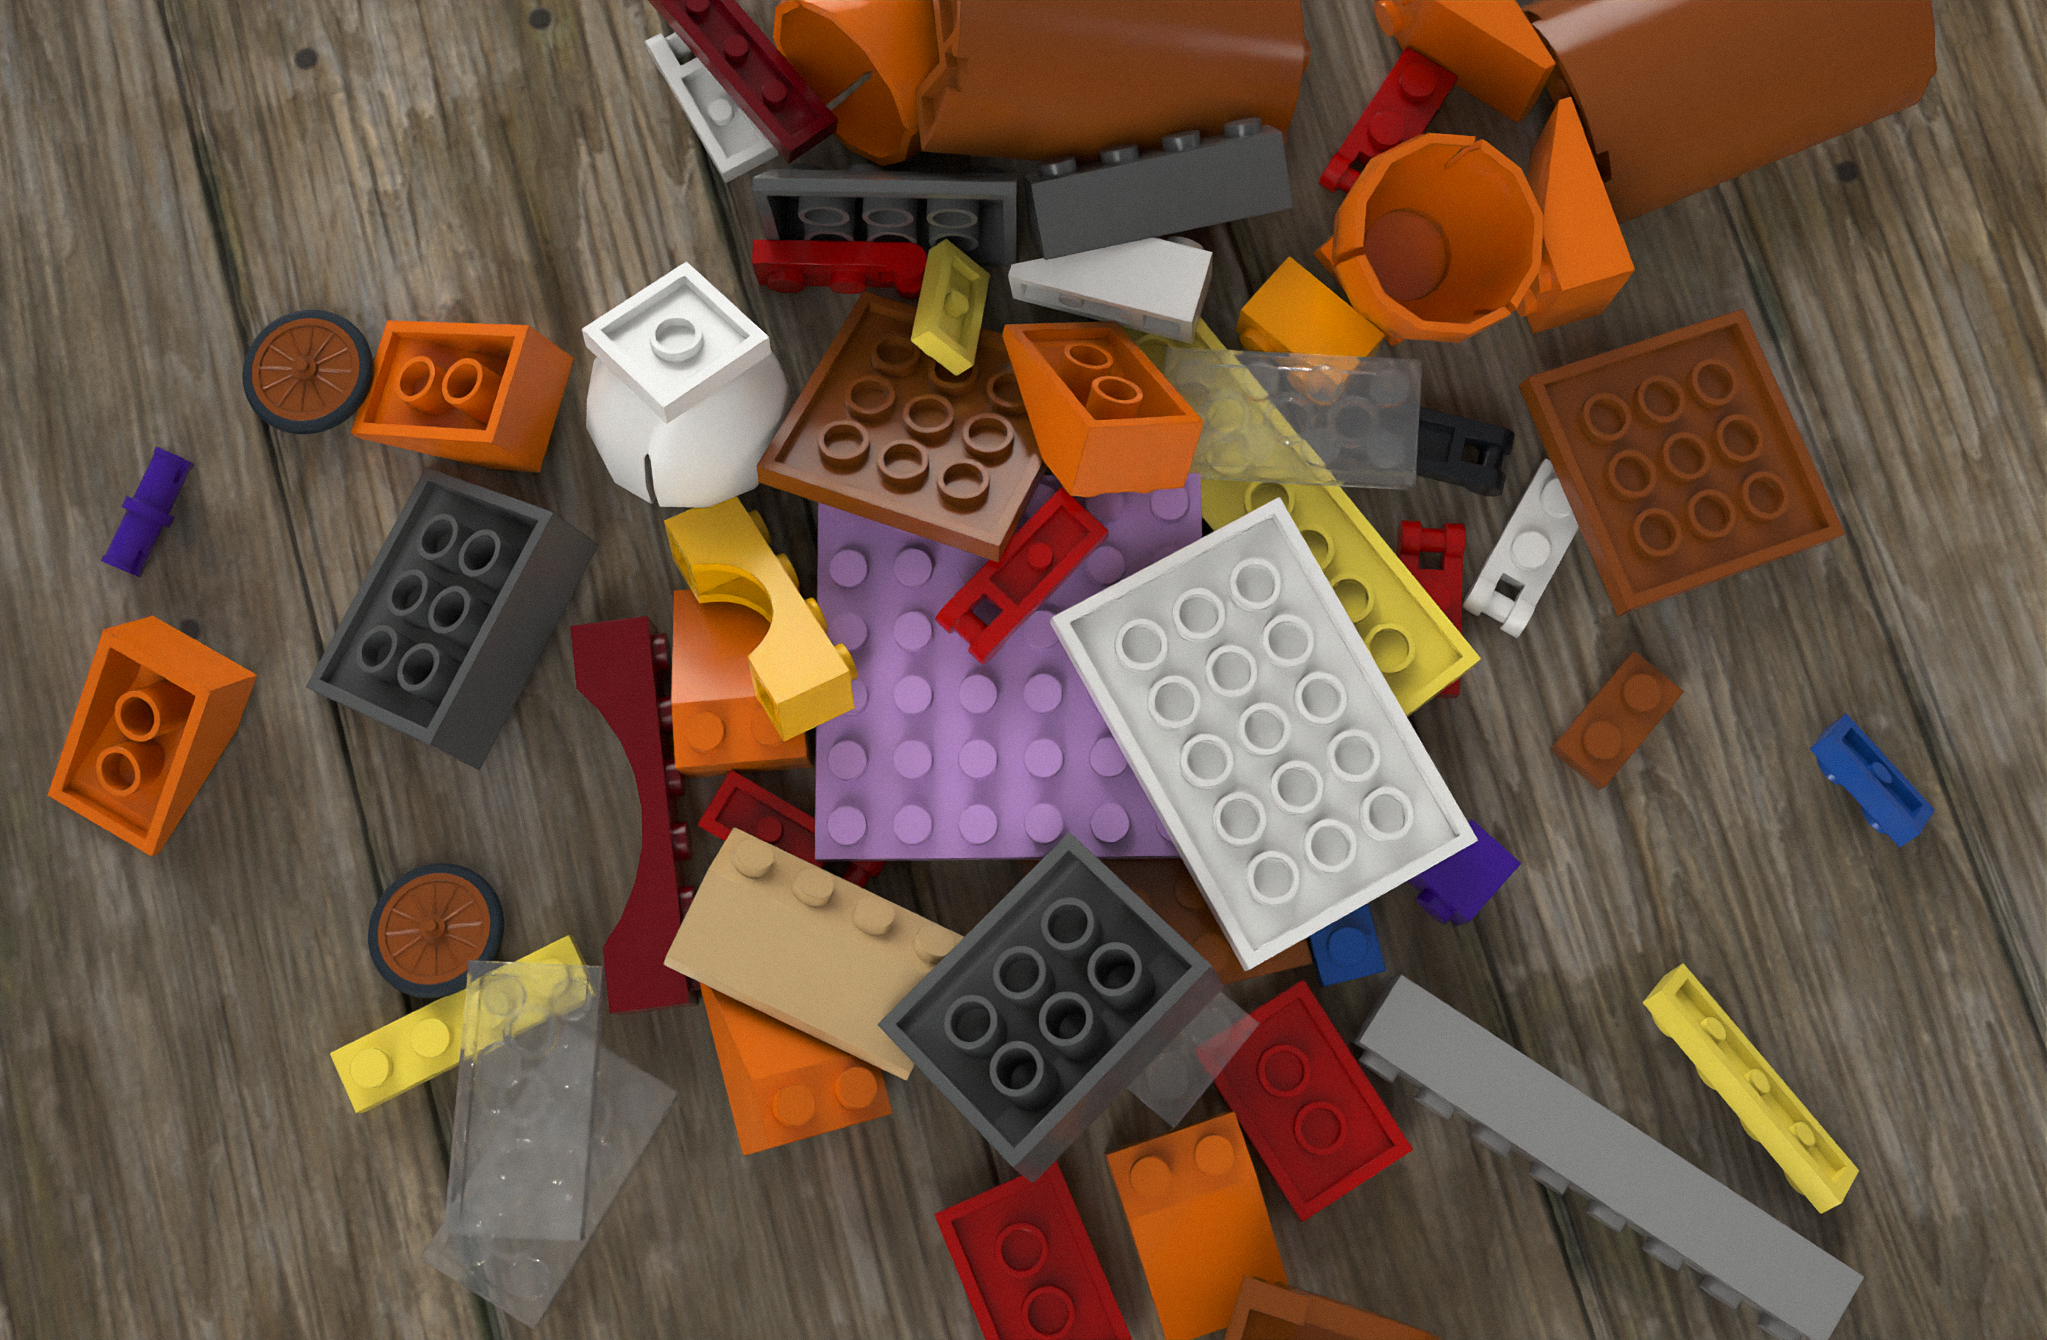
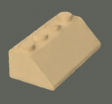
(806, 947)

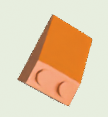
(1480, 42)
(1581, 241)
(465, 392)
(1101, 408)
(713, 695)
(148, 730)
(786, 1080)
(1195, 1221)

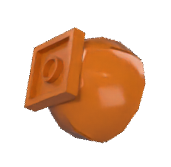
(843, 41)
(1436, 240)

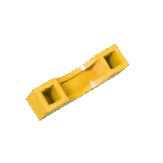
(796, 666)

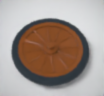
(307, 371)
(432, 927)

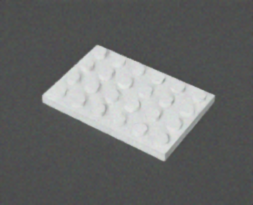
(1262, 733)

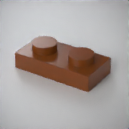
(1616, 720)

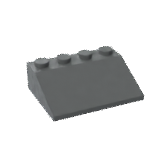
(912, 206)
(453, 615)
(1051, 1006)

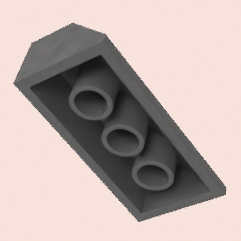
(1157, 189)

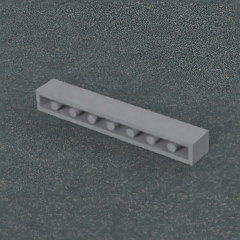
(1607, 1162)

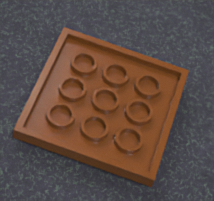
(907, 438)
(1680, 461)

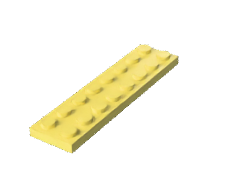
(1390, 609)

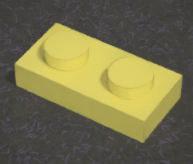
(950, 307)

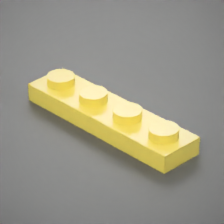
(420, 1042)
(1751, 1088)

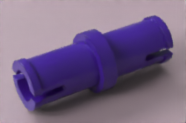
(147, 512)

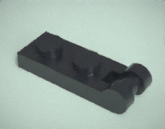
(1441, 448)

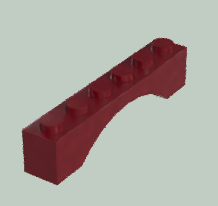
(621, 675)

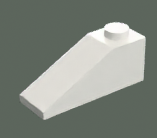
(1138, 284)

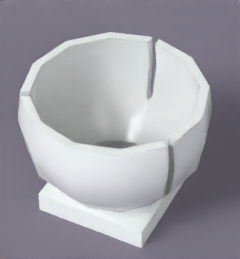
(686, 386)

